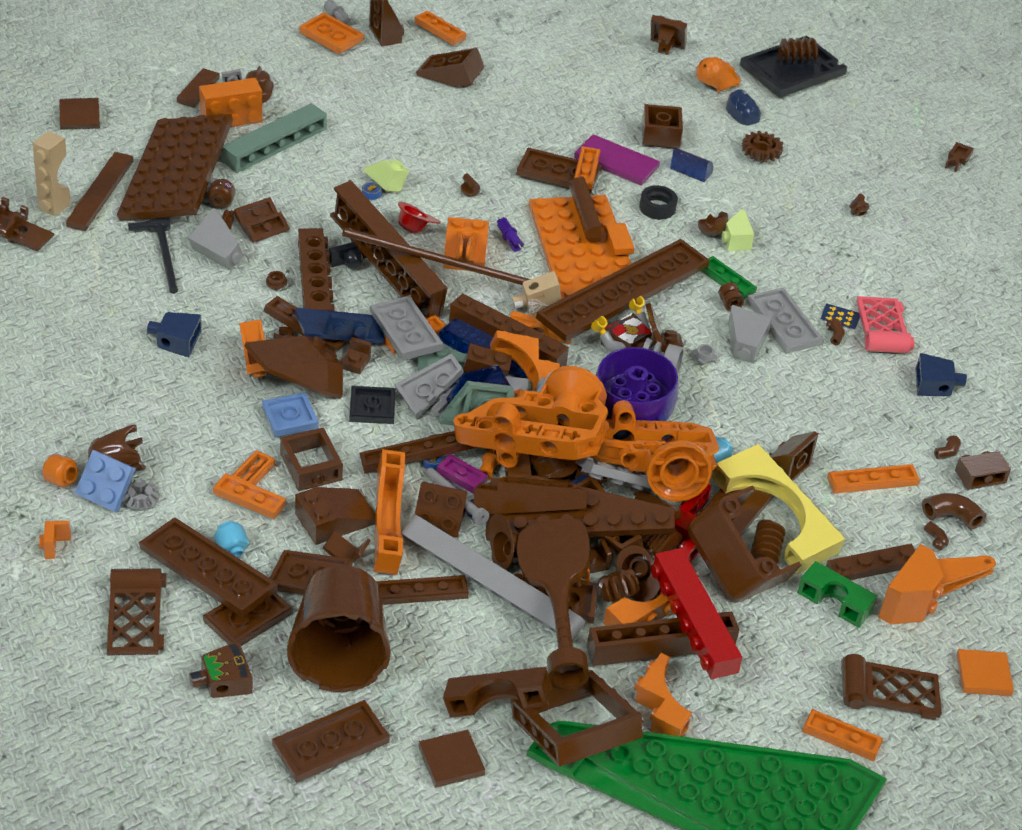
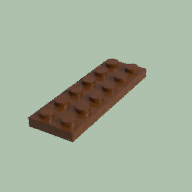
(208, 566)

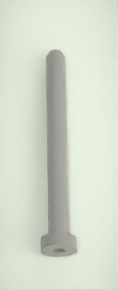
(479, 515)

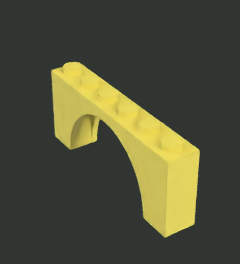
(755, 467)

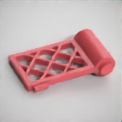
(884, 338)

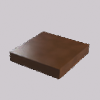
(451, 758)

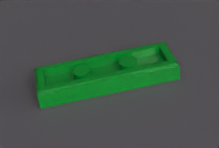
(723, 274)

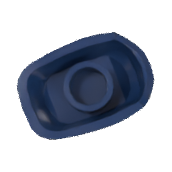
(743, 108)

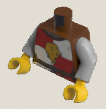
(626, 332)

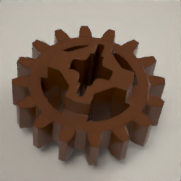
(762, 146)

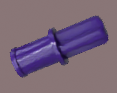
(509, 234)

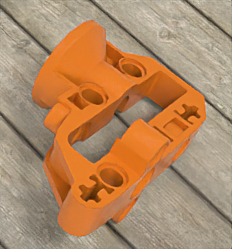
(531, 420)
(674, 465)

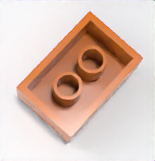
(237, 98)

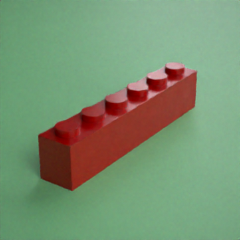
(696, 614)

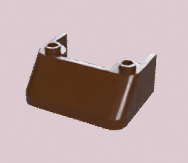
(728, 555)

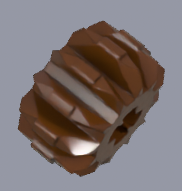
(618, 585)

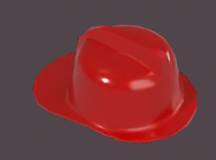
(414, 219)

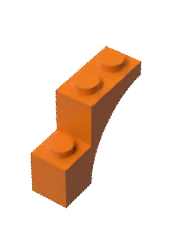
(251, 332)
(525, 353)
(652, 692)

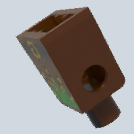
(224, 672)

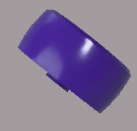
(640, 374)

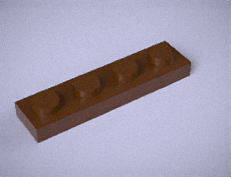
(285, 313)
(872, 562)

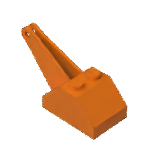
(466, 240)
(925, 579)

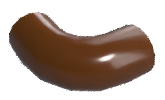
(954, 505)

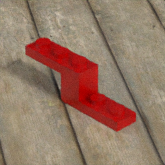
(688, 512)

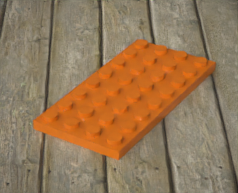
(566, 247)

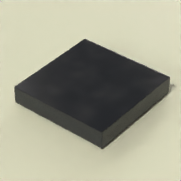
(372, 404)

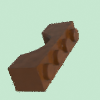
(469, 693)

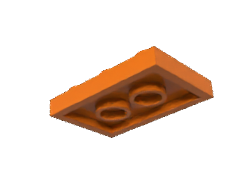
(331, 33)

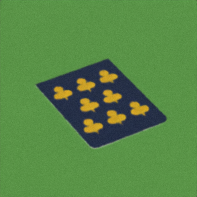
(847, 317)

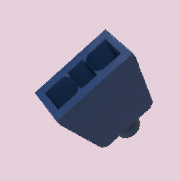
(177, 332)
(937, 376)

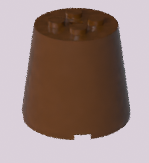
(340, 631)

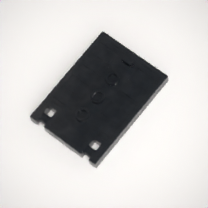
(791, 76)

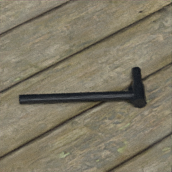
(160, 226)

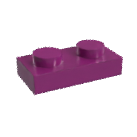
(461, 473)

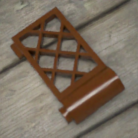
(135, 585)
(859, 688)

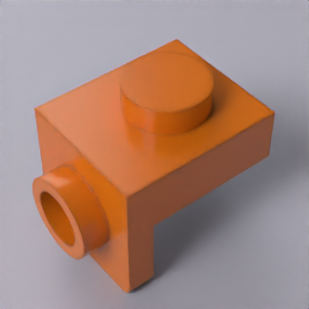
(54, 532)

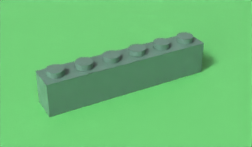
(274, 137)

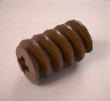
(798, 48)
(768, 540)

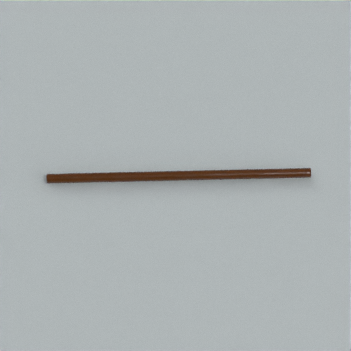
(433, 256)

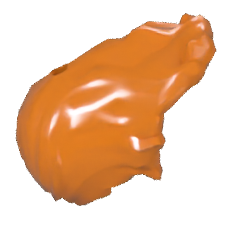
(717, 73)

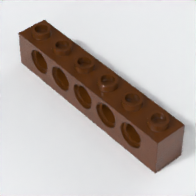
(315, 270)

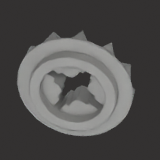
(141, 501)

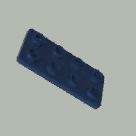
(339, 325)

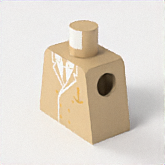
(538, 293)

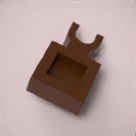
(959, 155)

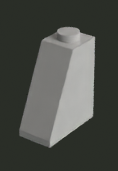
(216, 241)
(747, 332)

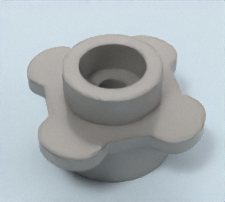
(704, 354)

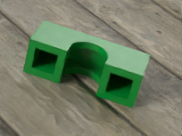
(823, 582)

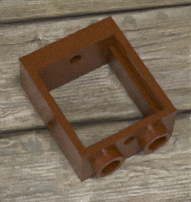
(306, 477)

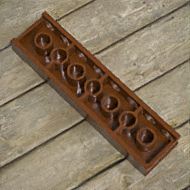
(409, 270)

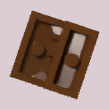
(79, 113)
(261, 220)

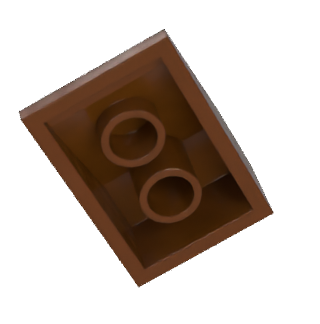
(384, 23)
(453, 68)
(331, 510)

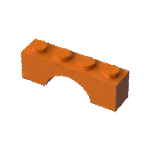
(631, 611)

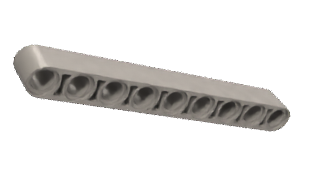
(486, 573)

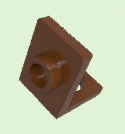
(340, 547)

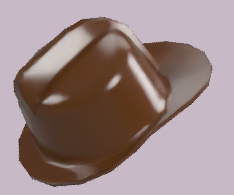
(264, 81)
(552, 467)
(502, 542)
(640, 561)

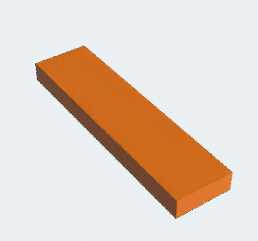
(873, 478)

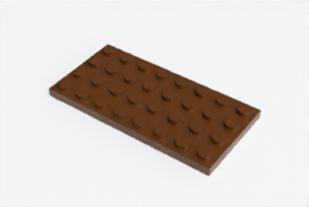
(175, 167)

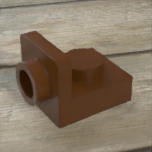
(357, 356)
(600, 557)

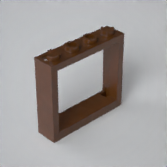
(587, 742)

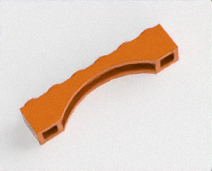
(388, 537)

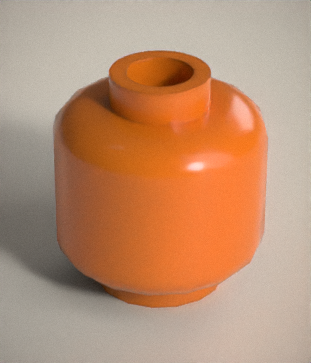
(60, 470)

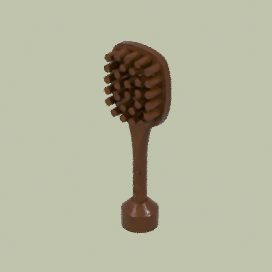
(553, 559)

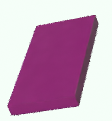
(621, 160)

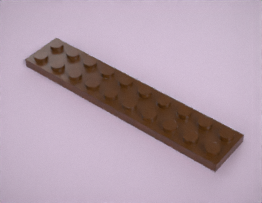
(614, 292)

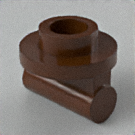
(470, 186)
(859, 206)

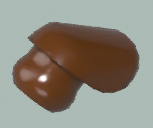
(940, 536)

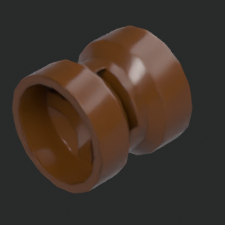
(730, 295)

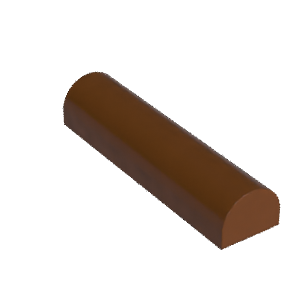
(585, 209)

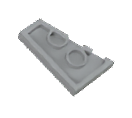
(428, 384)

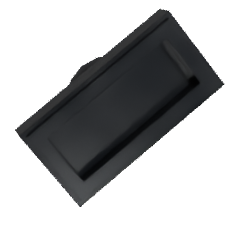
(346, 254)

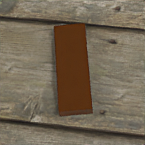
(190, 94)

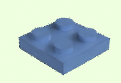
(290, 414)
(105, 480)

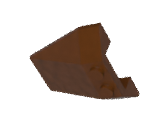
(302, 362)

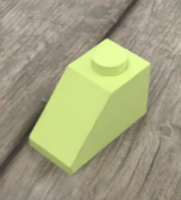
(388, 174)
(738, 233)

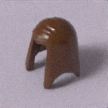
(117, 447)

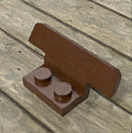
(667, 337)

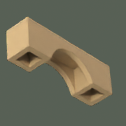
(48, 154)

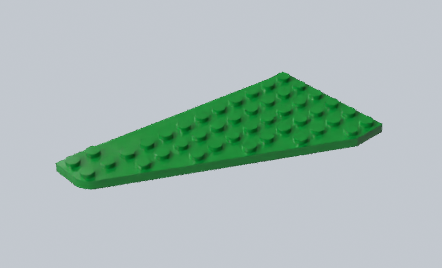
(725, 783)

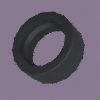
(654, 210)

